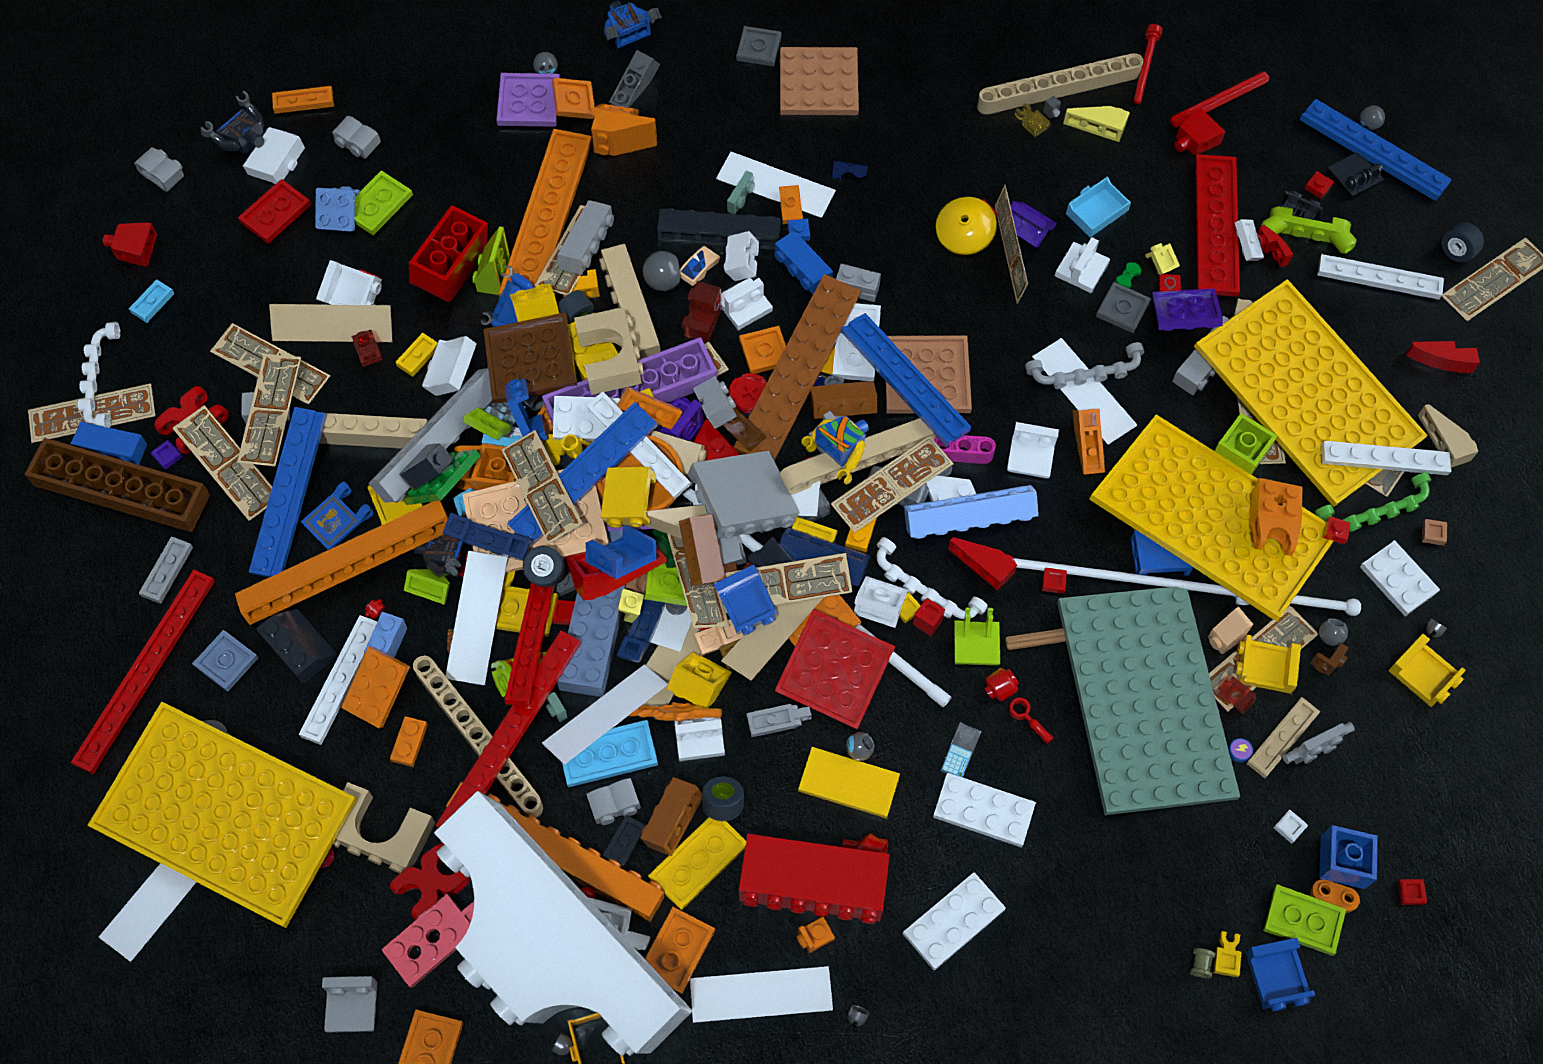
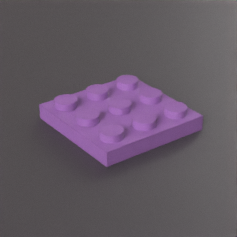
(526, 100)

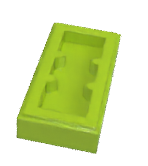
(487, 423)

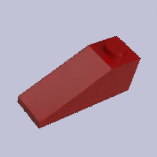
(985, 561)

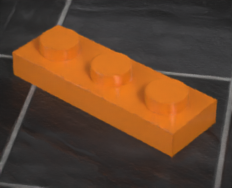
(303, 99)
(659, 411)

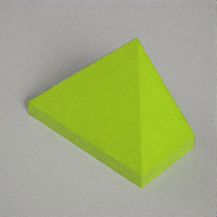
(427, 585)

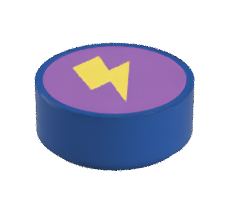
(1240, 750)

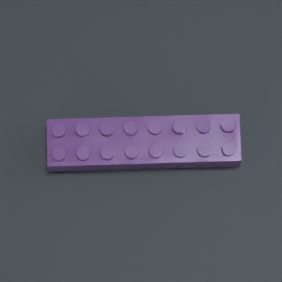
(667, 374)

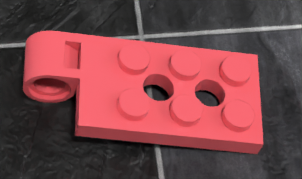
(452, 926)

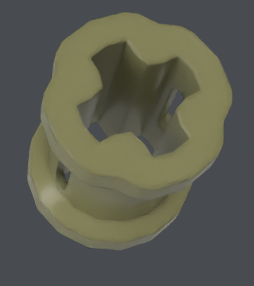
(1202, 963)

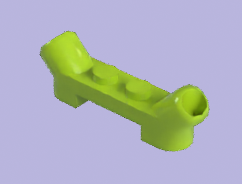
(1335, 232)

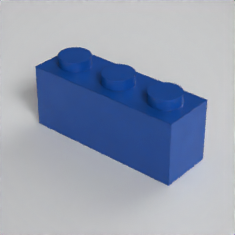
(801, 261)
(110, 442)

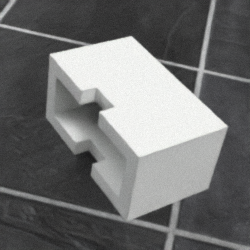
(740, 256)

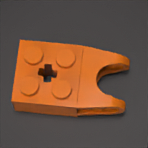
(489, 469)
(1276, 514)

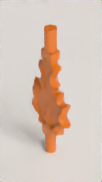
(676, 712)

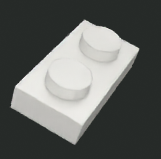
(1249, 240)

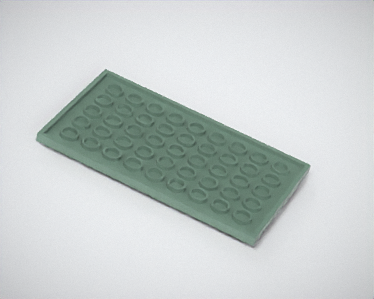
(1147, 700)

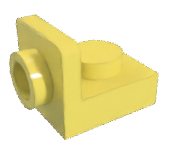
(1163, 258)
(630, 603)

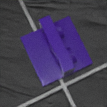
(1030, 223)
(688, 423)

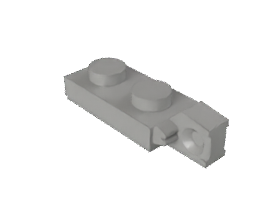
(776, 719)

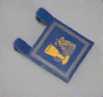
(333, 519)

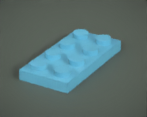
(614, 753)

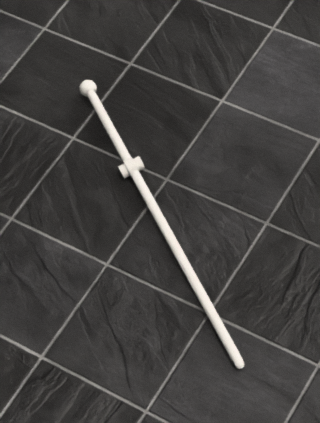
(1351, 606)

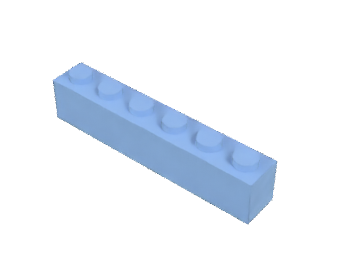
(971, 511)

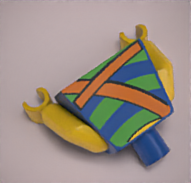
(841, 441)

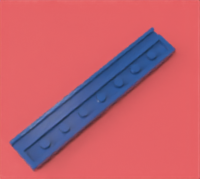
(1375, 149)
(906, 379)
(592, 464)
(288, 492)

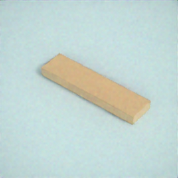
(1283, 737)

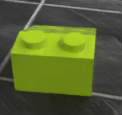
(492, 263)

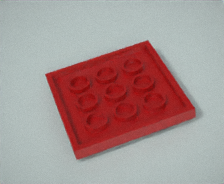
(835, 669)

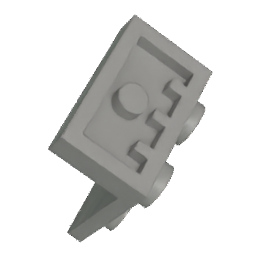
(350, 1004)

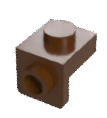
(1327, 665)

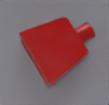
(1199, 133)
(132, 242)

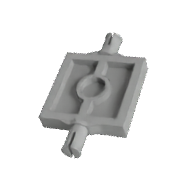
(1323, 742)

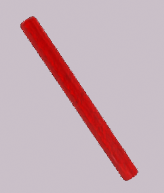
(1221, 98)

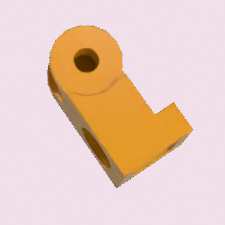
(588, 284)

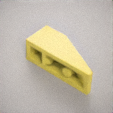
(1102, 121)

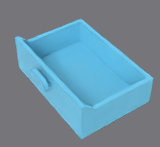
(1097, 207)

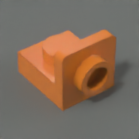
(815, 935)

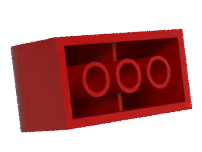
(449, 254)

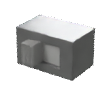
(1052, 107)

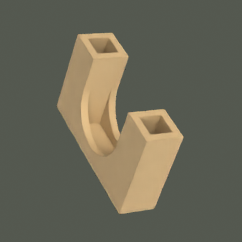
(623, 368)
(397, 852)

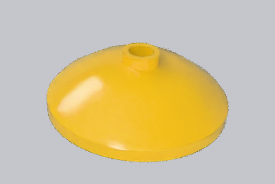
(967, 236)

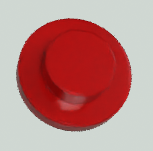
(374, 609)

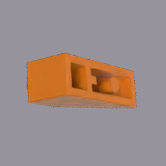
(1089, 440)

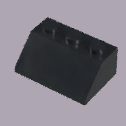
(297, 644)

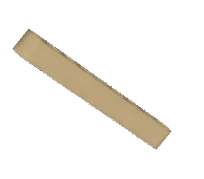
(1059, 83)
(878, 449)
(474, 726)

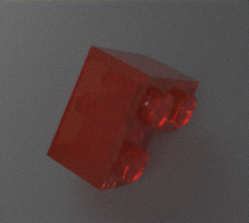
(704, 311)

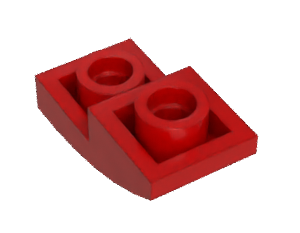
(1273, 242)

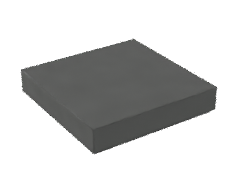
(759, 46)
(1123, 307)

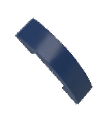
(486, 538)
(642, 631)

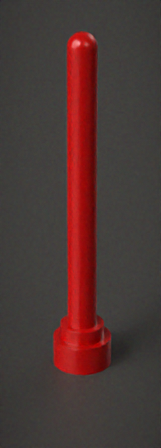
(1153, 34)

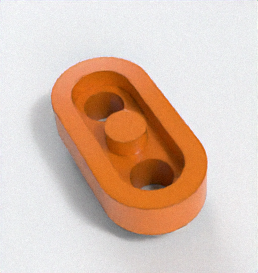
(1335, 894)

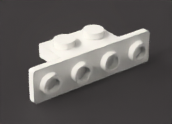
(620, 919)

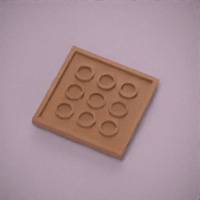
(818, 81)
(944, 365)

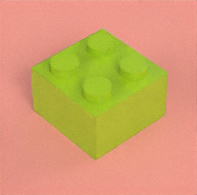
(1246, 443)

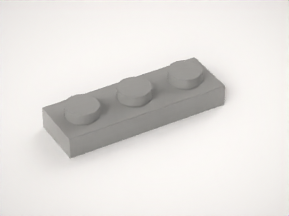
(166, 570)

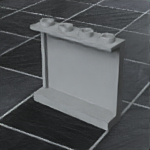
(744, 493)

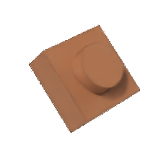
(1434, 532)
(637, 585)

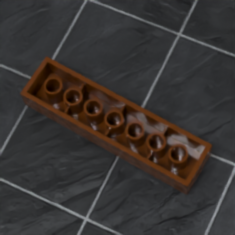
(117, 484)

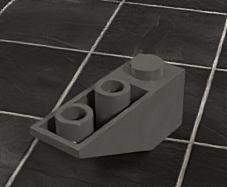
(635, 80)

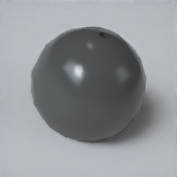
(661, 271)

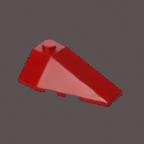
(594, 583)

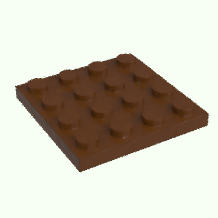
(530, 350)

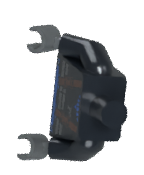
(241, 131)
(443, 555)

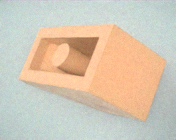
(1230, 631)

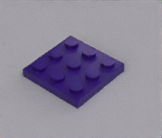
(1187, 309)

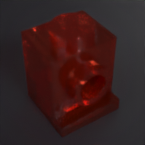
(366, 347)
(1247, 696)

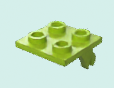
(977, 641)

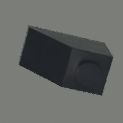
(426, 465)

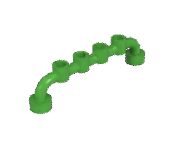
(1390, 509)

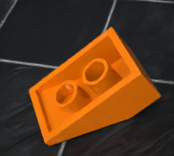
(622, 133)

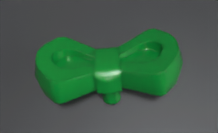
(1131, 270)

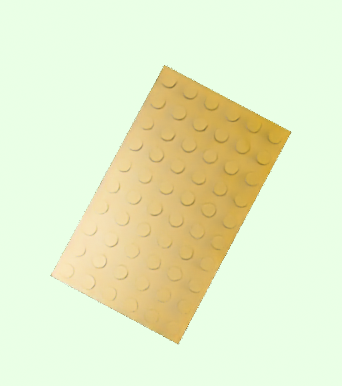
(1307, 387)
(1201, 513)
(223, 813)

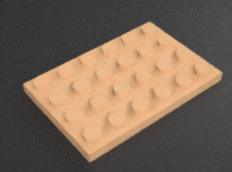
(501, 503)

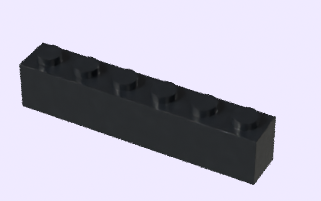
(716, 227)

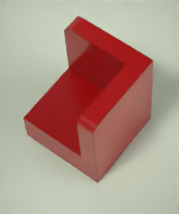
(929, 616)

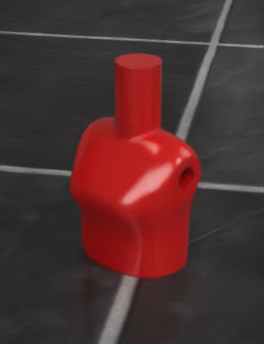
(868, 843)

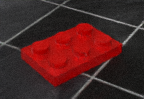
(274, 211)

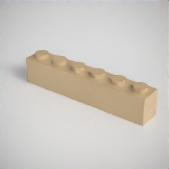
(629, 295)
(369, 430)

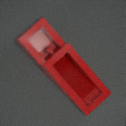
(1444, 356)

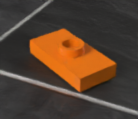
(790, 203)

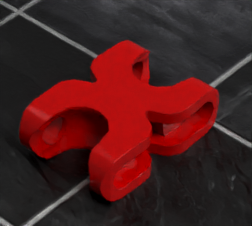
(190, 403)
(429, 881)

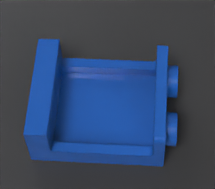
(516, 393)
(623, 554)
(1153, 558)
(746, 600)
(1279, 974)

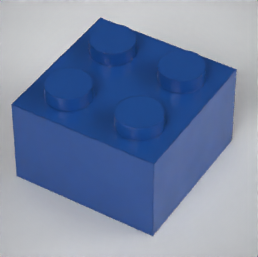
(1348, 857)

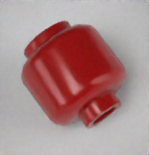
(1001, 684)

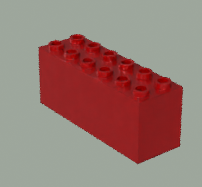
(813, 878)

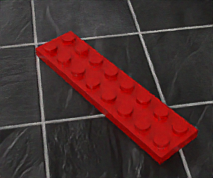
(1215, 224)

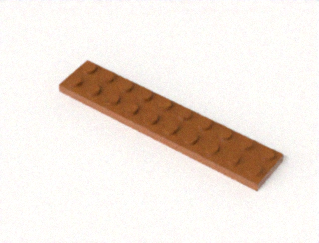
(801, 364)

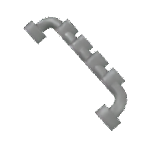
(1079, 375)

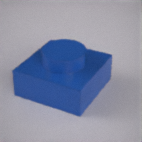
(801, 227)

